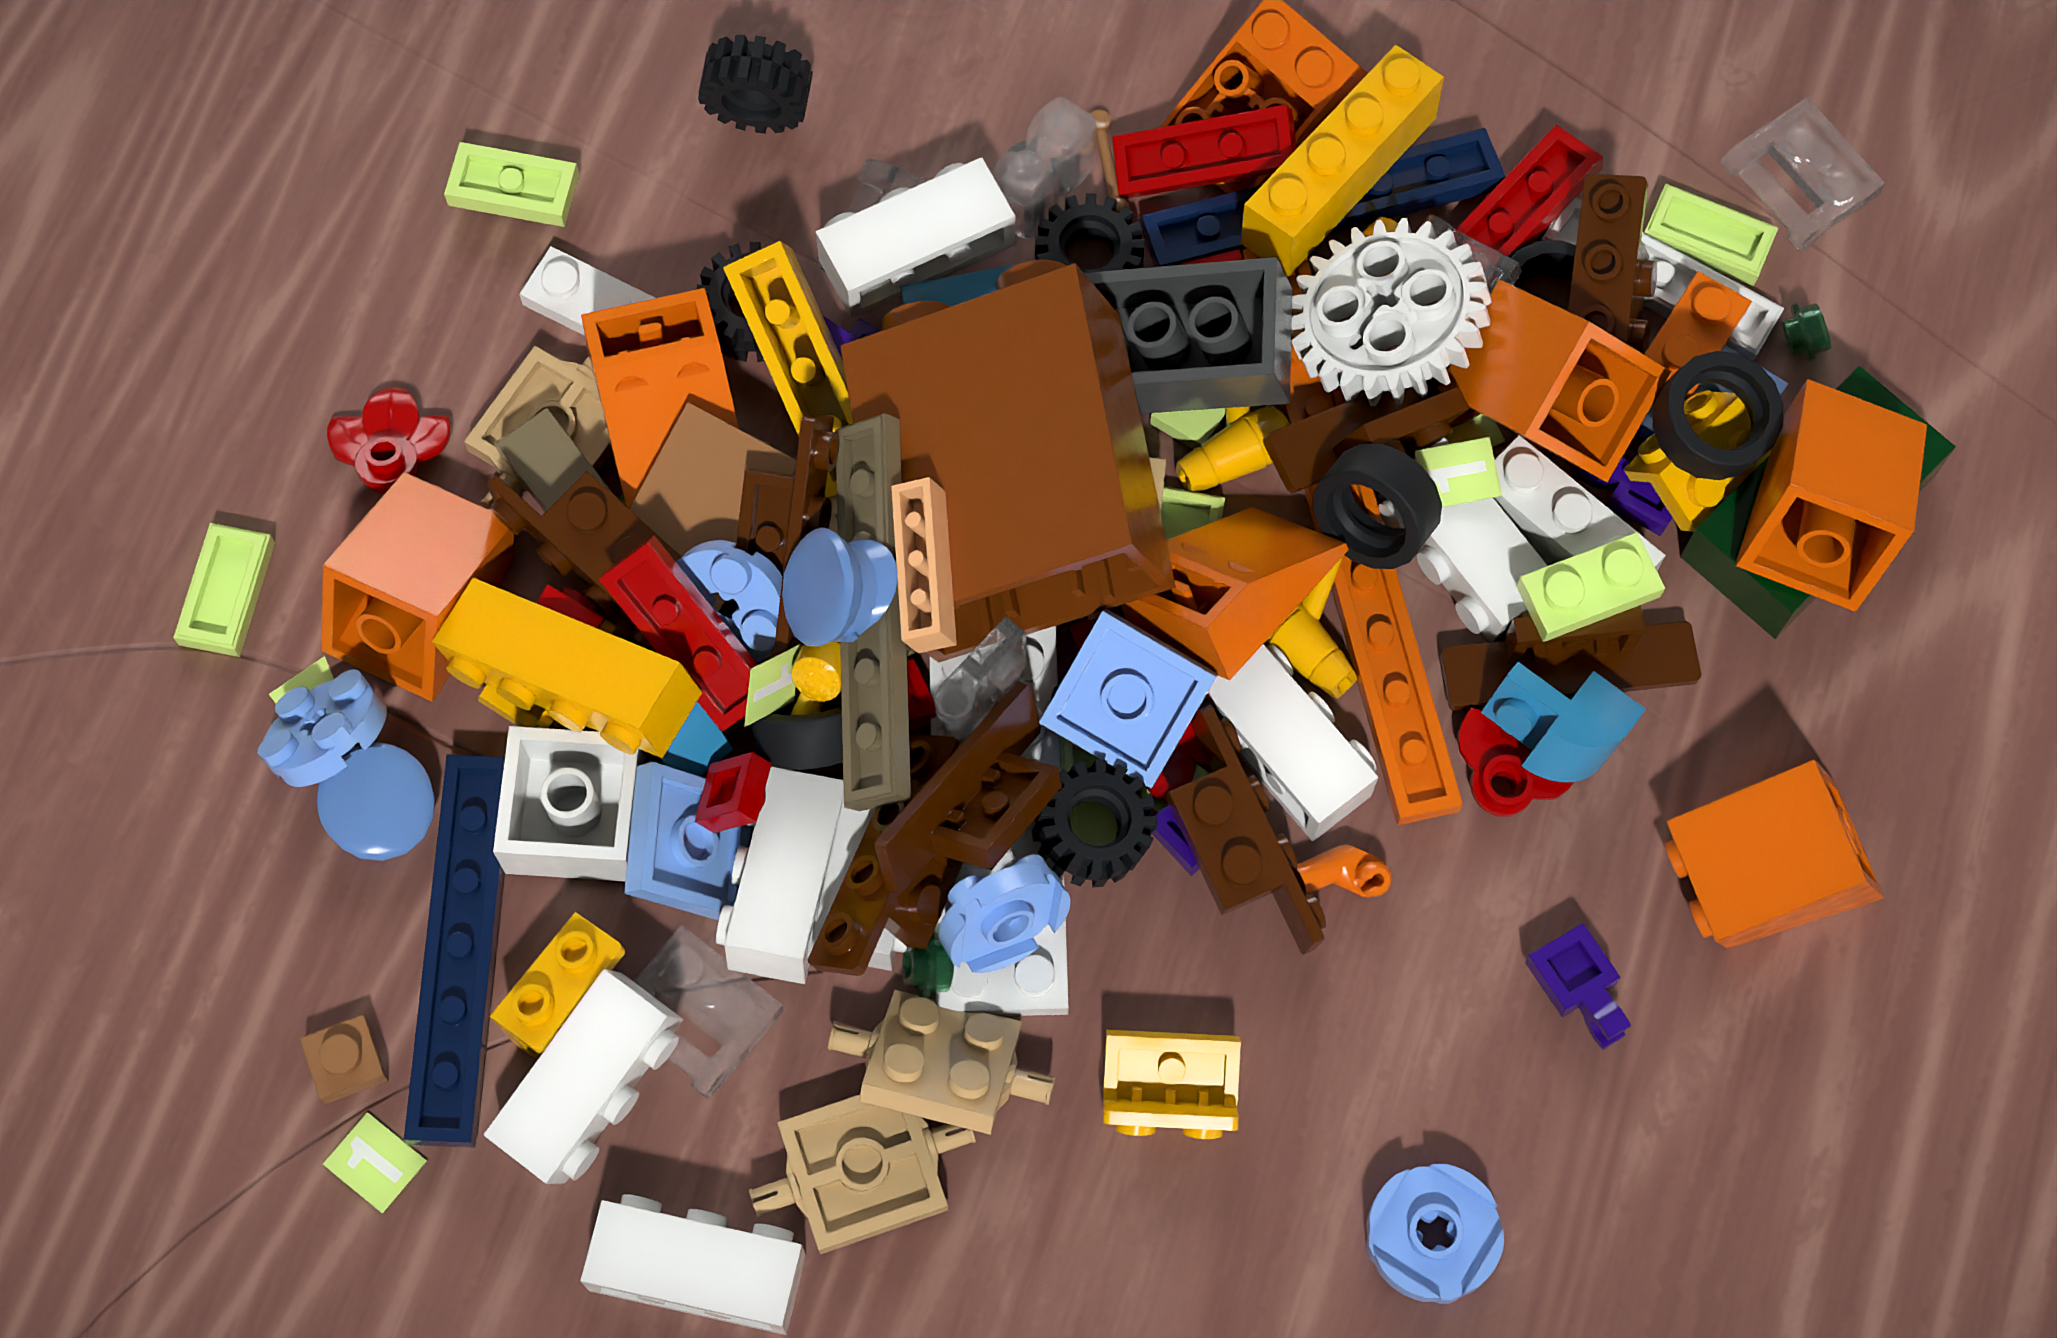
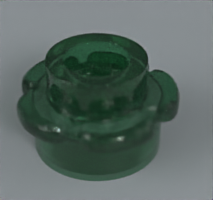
(1806, 331)
(928, 969)

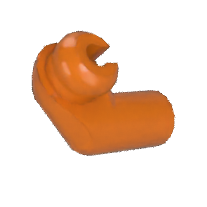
(1345, 868)

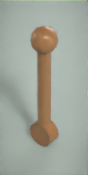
(1103, 125)

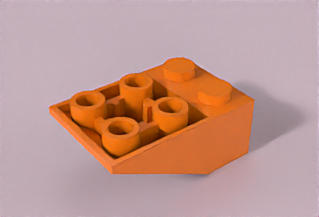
(1270, 64)
(647, 368)
(1234, 586)

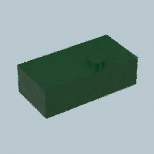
(1718, 538)

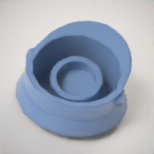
(836, 587)
(377, 802)

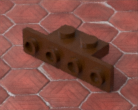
(1610, 259)
(1312, 445)
(784, 507)
(580, 534)
(1616, 648)
(976, 799)
(1233, 838)
(864, 903)

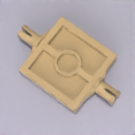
(538, 384)
(941, 1062)
(860, 1170)

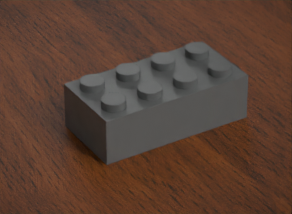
(1204, 333)

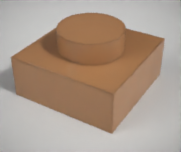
(344, 1059)

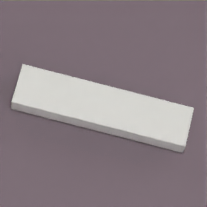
(1674, 276)

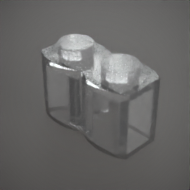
(1047, 163)

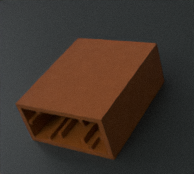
(1036, 439)

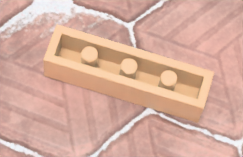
(923, 565)

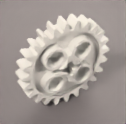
(1389, 311)

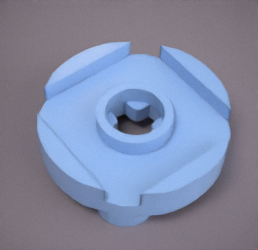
(746, 579)
(321, 727)
(1000, 914)
(1473, 1225)

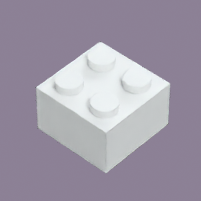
(565, 805)

